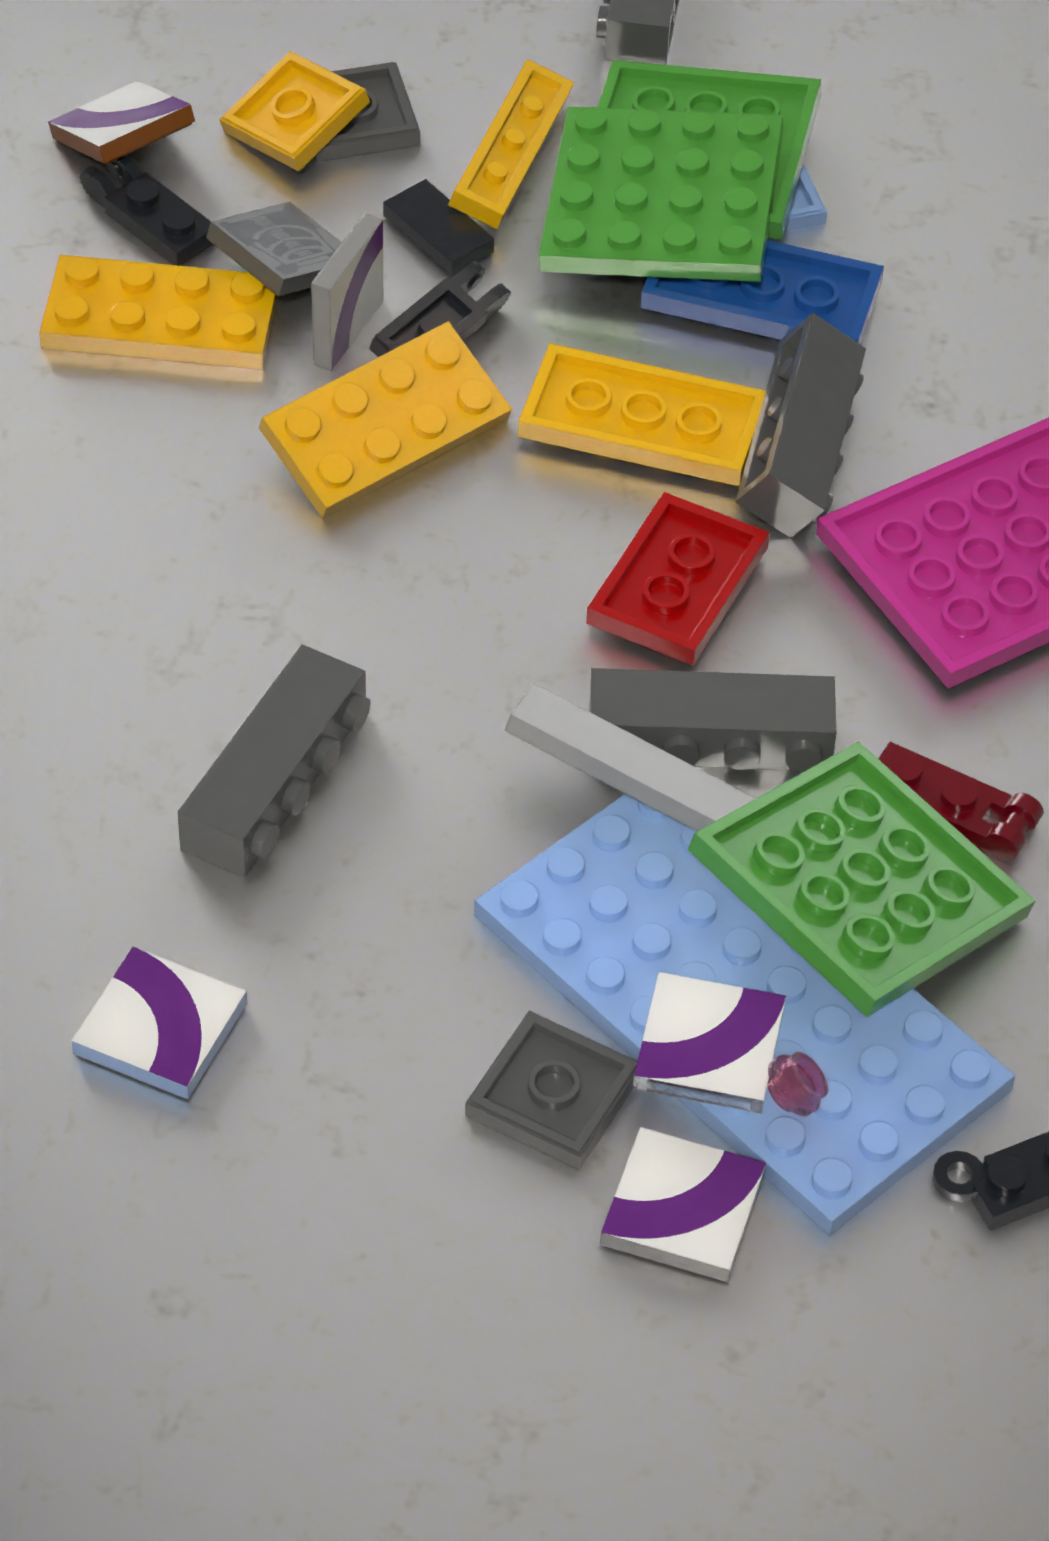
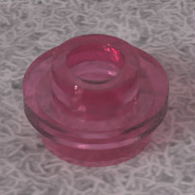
(796, 1083)

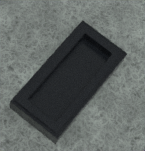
(437, 228)

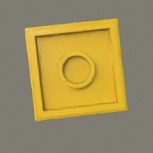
(294, 110)

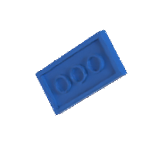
(790, 289)

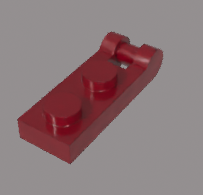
(968, 802)

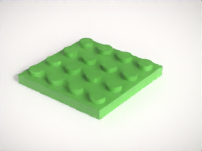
(723, 91)
(662, 194)
(861, 877)

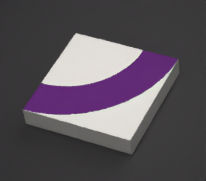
(347, 291)

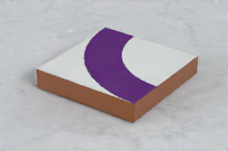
(122, 122)

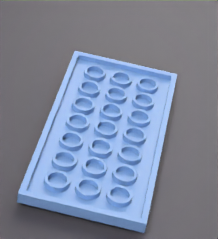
(633, 902)

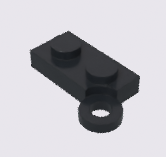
(1004, 1186)

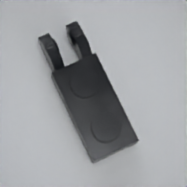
(148, 210)
(442, 304)

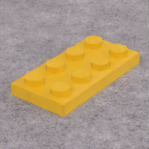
(158, 312)
(642, 414)
(384, 419)

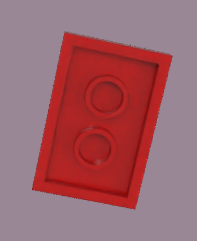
(678, 578)

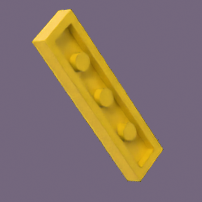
(511, 144)

